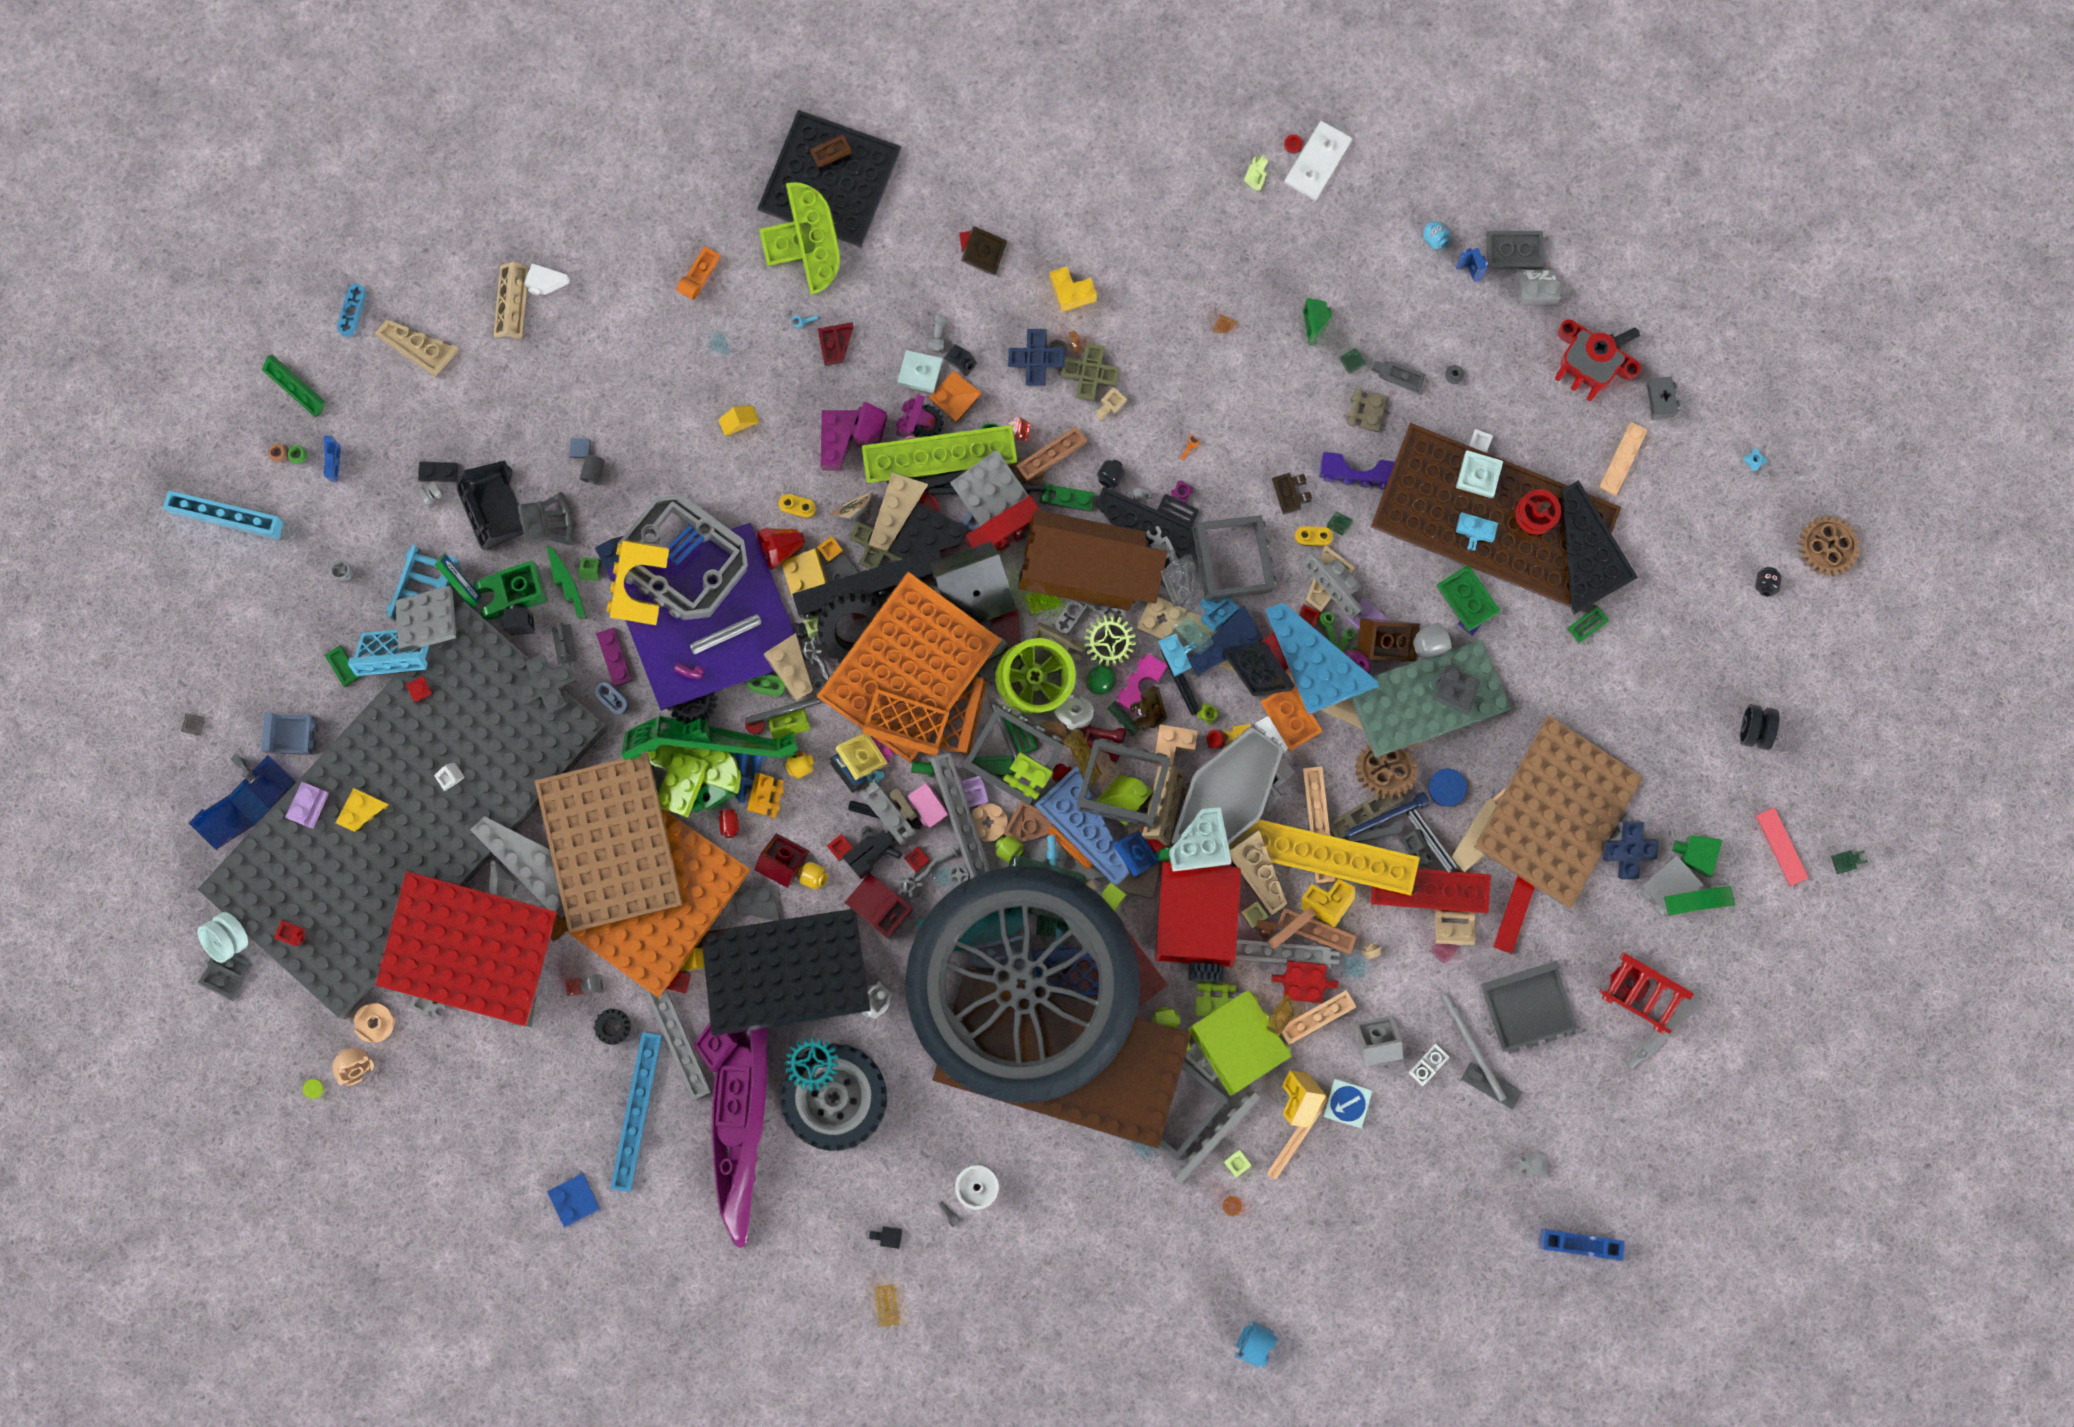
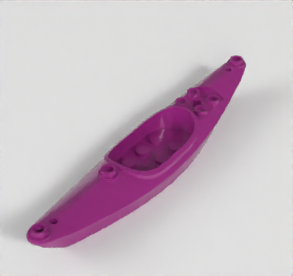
(738, 1127)

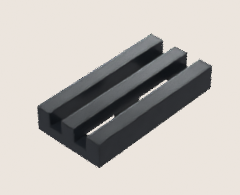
(1192, 517)

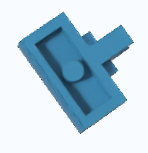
(1218, 612)

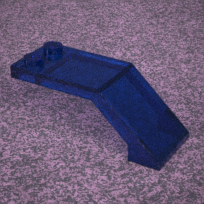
(244, 805)

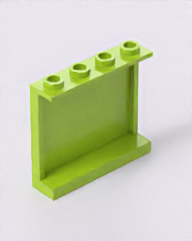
(1239, 1043)

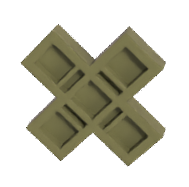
(1090, 372)
(872, 556)

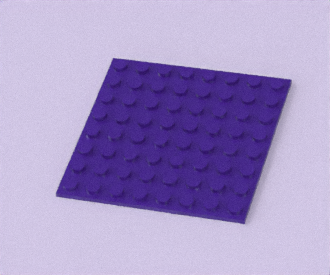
(725, 663)

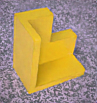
(1329, 905)
(1304, 1098)

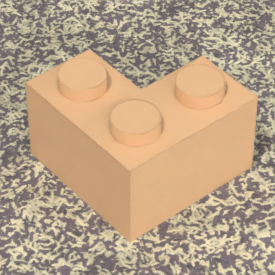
(1173, 739)

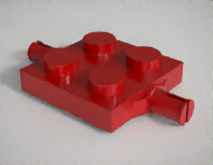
(1305, 981)

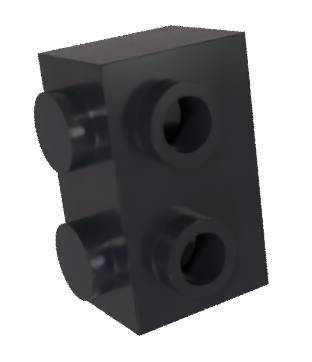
(518, 620)

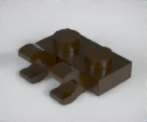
(1286, 492)
(1152, 706)

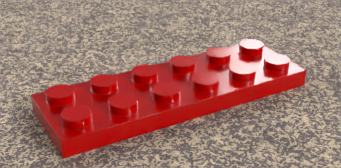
(1441, 892)

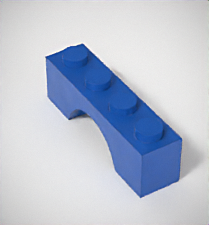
(1581, 1244)

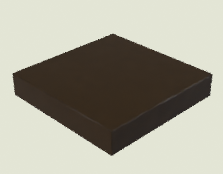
(984, 250)

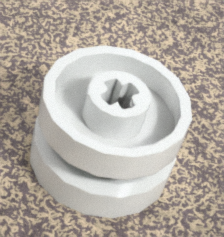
(966, 1192)

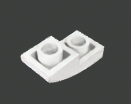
(1429, 1064)

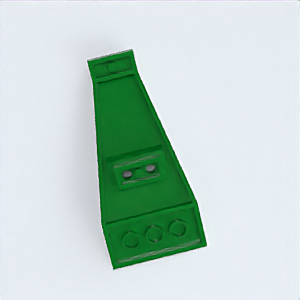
(701, 735)

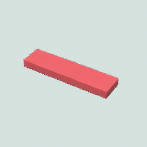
(1782, 846)

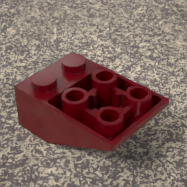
(879, 906)

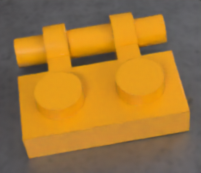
(761, 794)

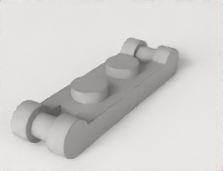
(888, 813)

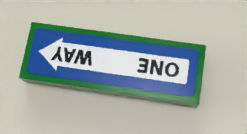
(458, 580)

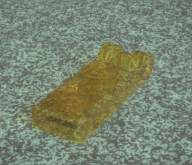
(1081, 753)

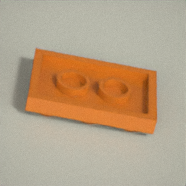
(1291, 718)

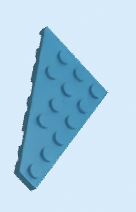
(1317, 666)

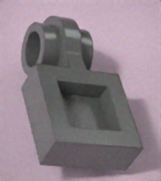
(1415, 843)

